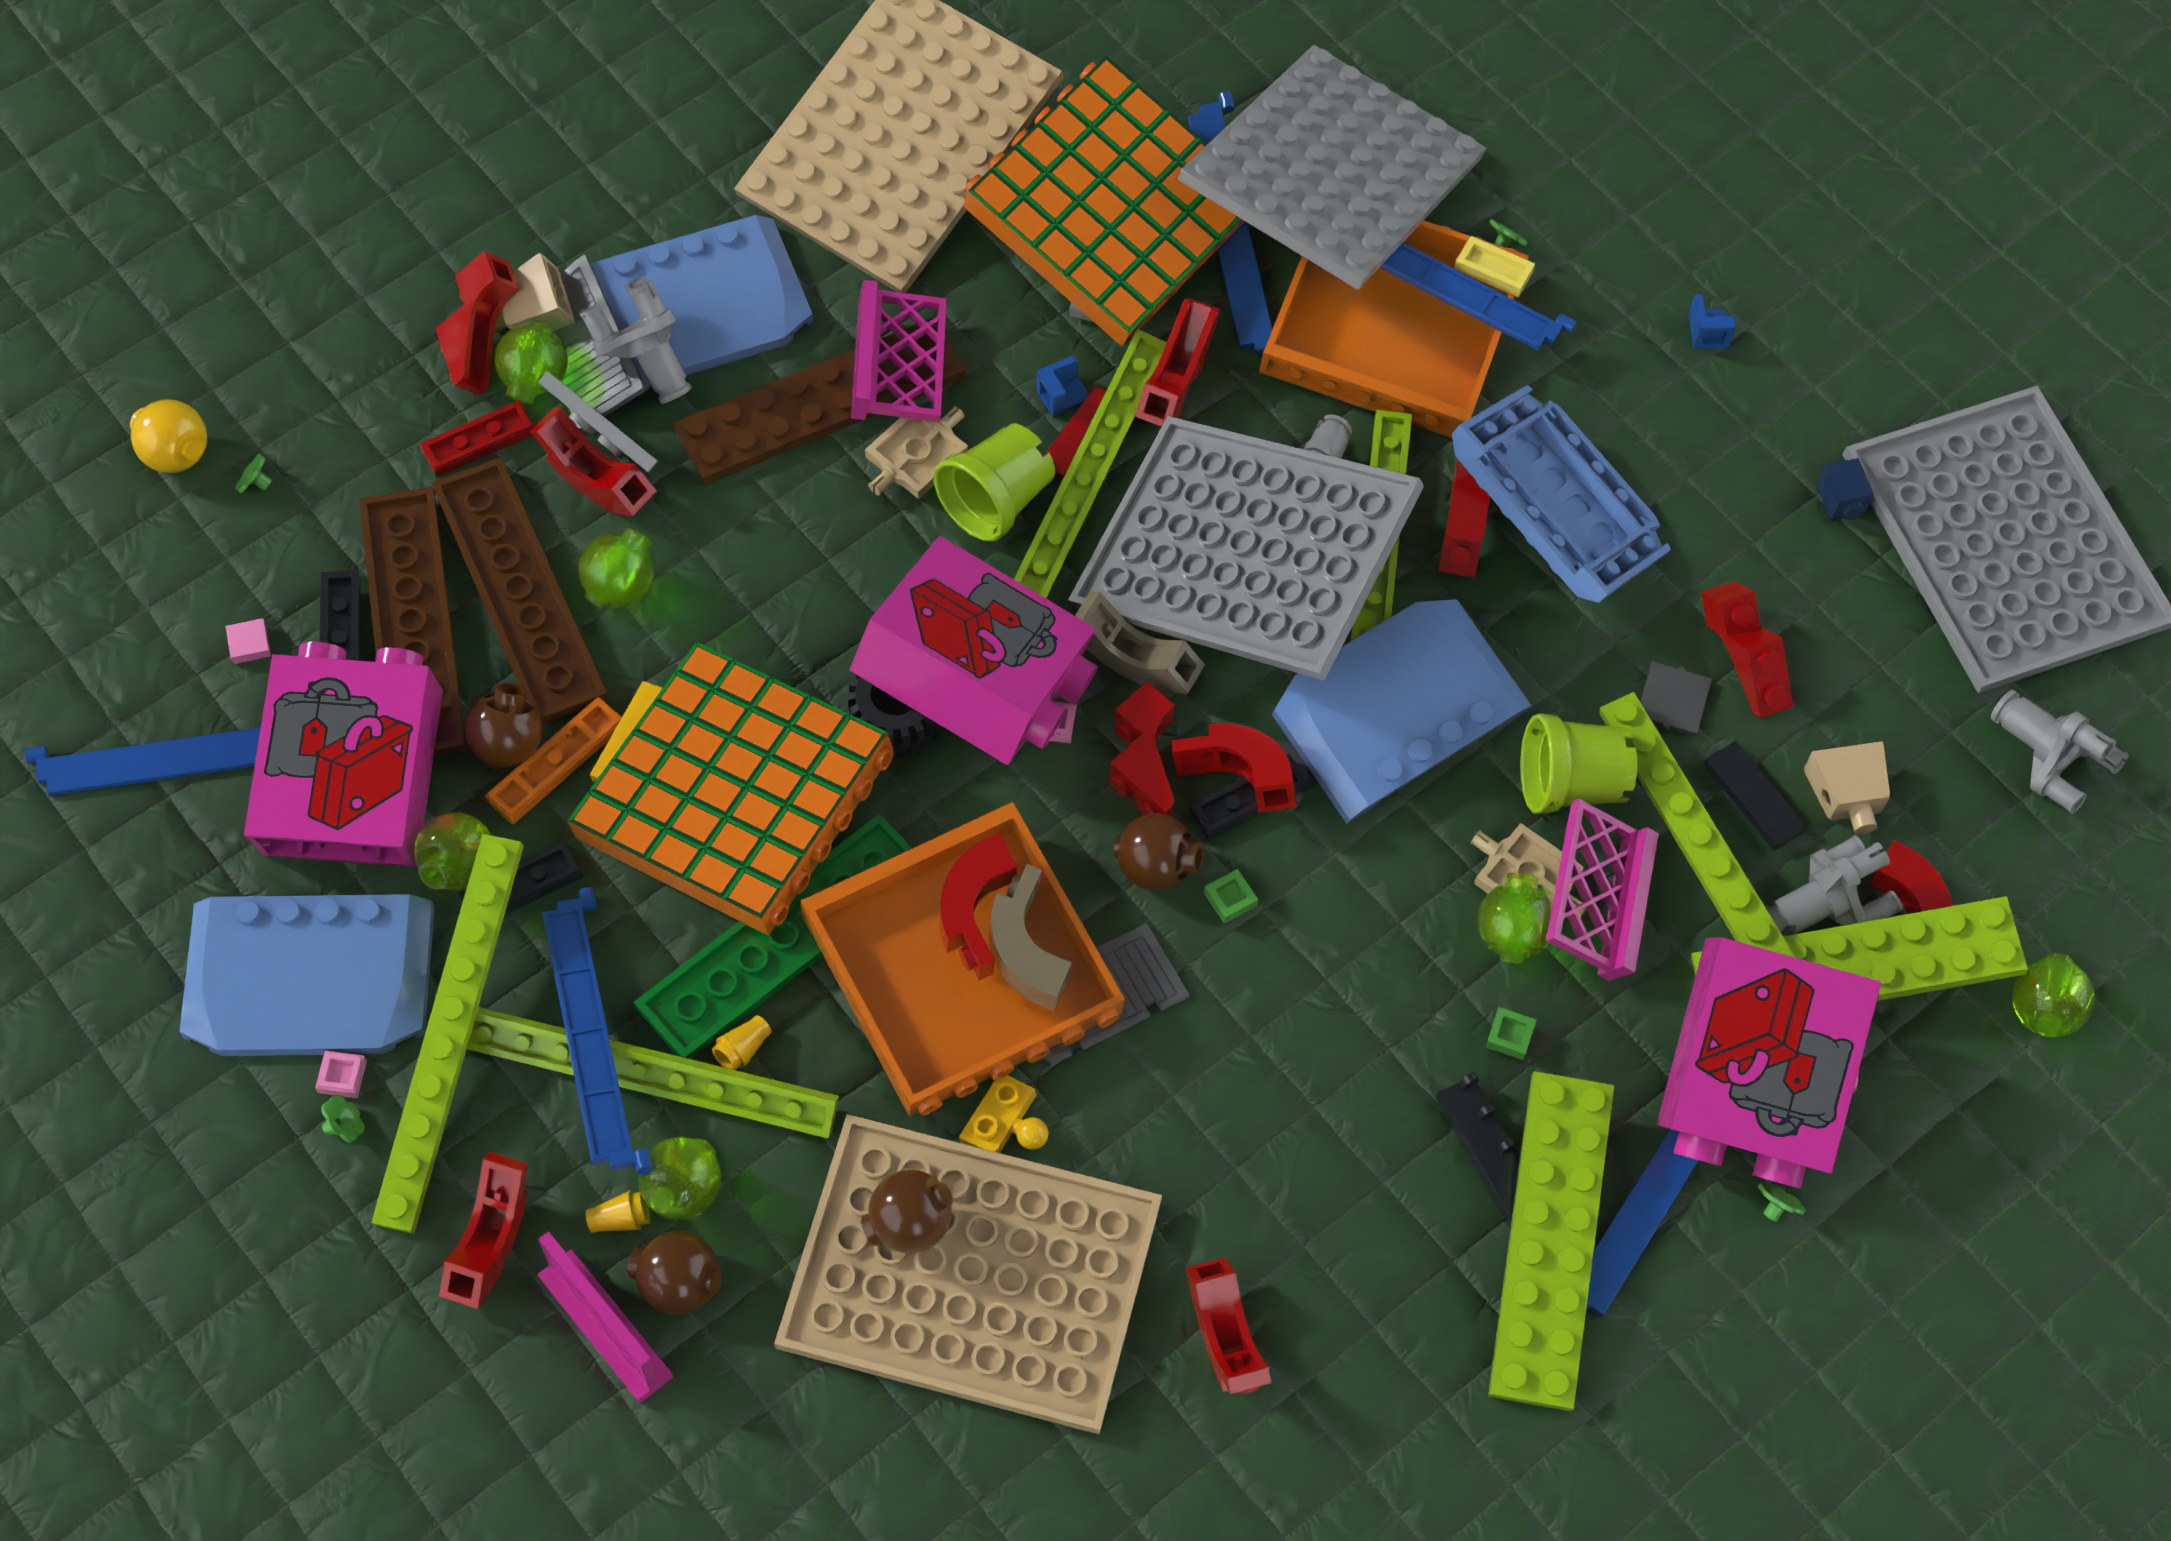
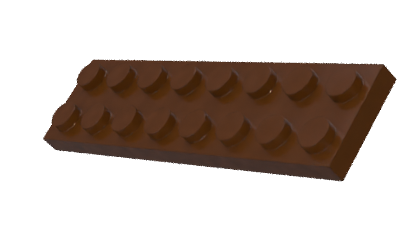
(793, 410)
(519, 590)
(412, 595)

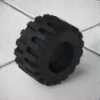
(905, 731)

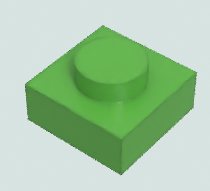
(1230, 896)
(1511, 1033)

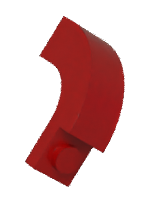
(601, 479)
(1464, 525)
(1241, 752)
(971, 878)
(1912, 880)
(491, 1232)
(1225, 1328)

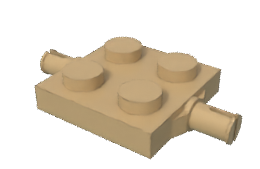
(912, 451)
(1521, 853)

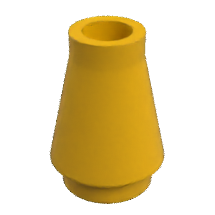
(740, 1044)
(619, 1214)

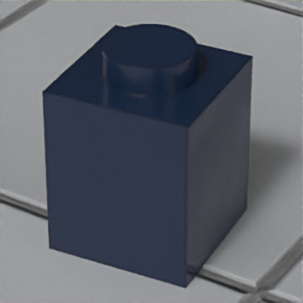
(1844, 489)

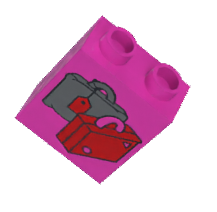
(976, 652)
(344, 756)
(1767, 1059)

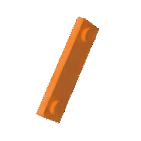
(554, 761)

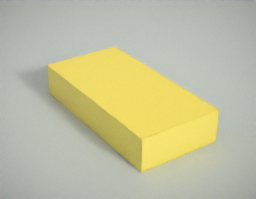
(1494, 266)

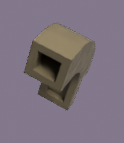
(1165, 664)
(1020, 961)

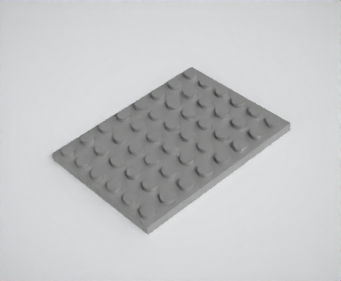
(1333, 166)
(2010, 539)
(1248, 545)

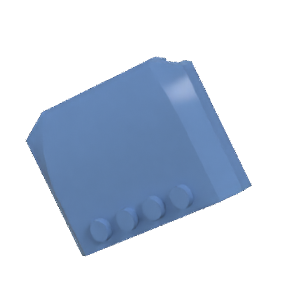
(724, 287)
(1560, 493)
(1398, 704)
(307, 973)

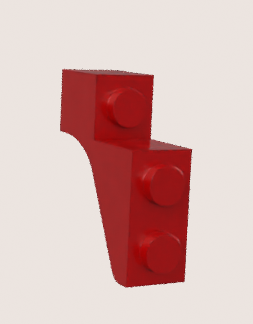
(468, 333)
(1179, 364)
(1754, 650)
(1138, 768)

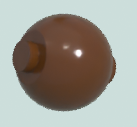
(503, 727)
(1157, 852)
(908, 1212)
(675, 1272)

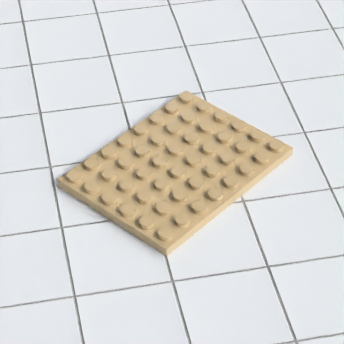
(895, 135)
(1006, 1310)

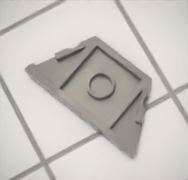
(593, 421)

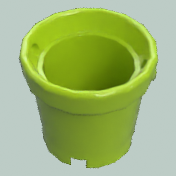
(993, 481)
(1574, 762)

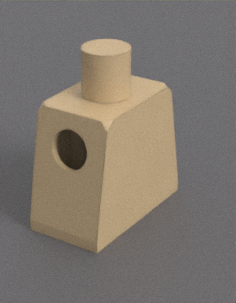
(539, 297)
(1851, 783)

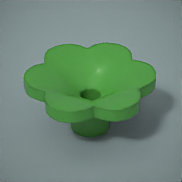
(1506, 235)
(253, 475)
(342, 1119)
(1779, 1201)

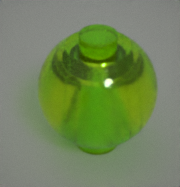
(526, 356)
(616, 568)
(448, 850)
(1515, 918)
(2053, 996)
(682, 1178)

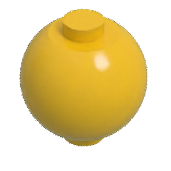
(168, 435)

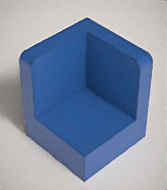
(1710, 326)
(1060, 386)

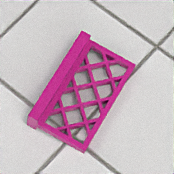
(868, 357)
(1625, 899)
(602, 1321)

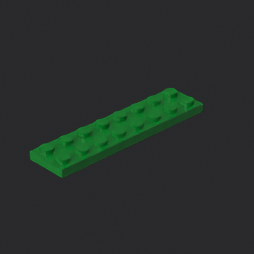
(748, 966)

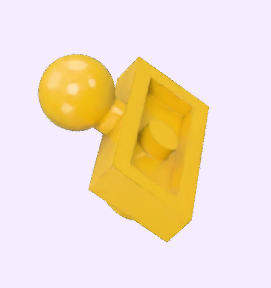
(1002, 1115)

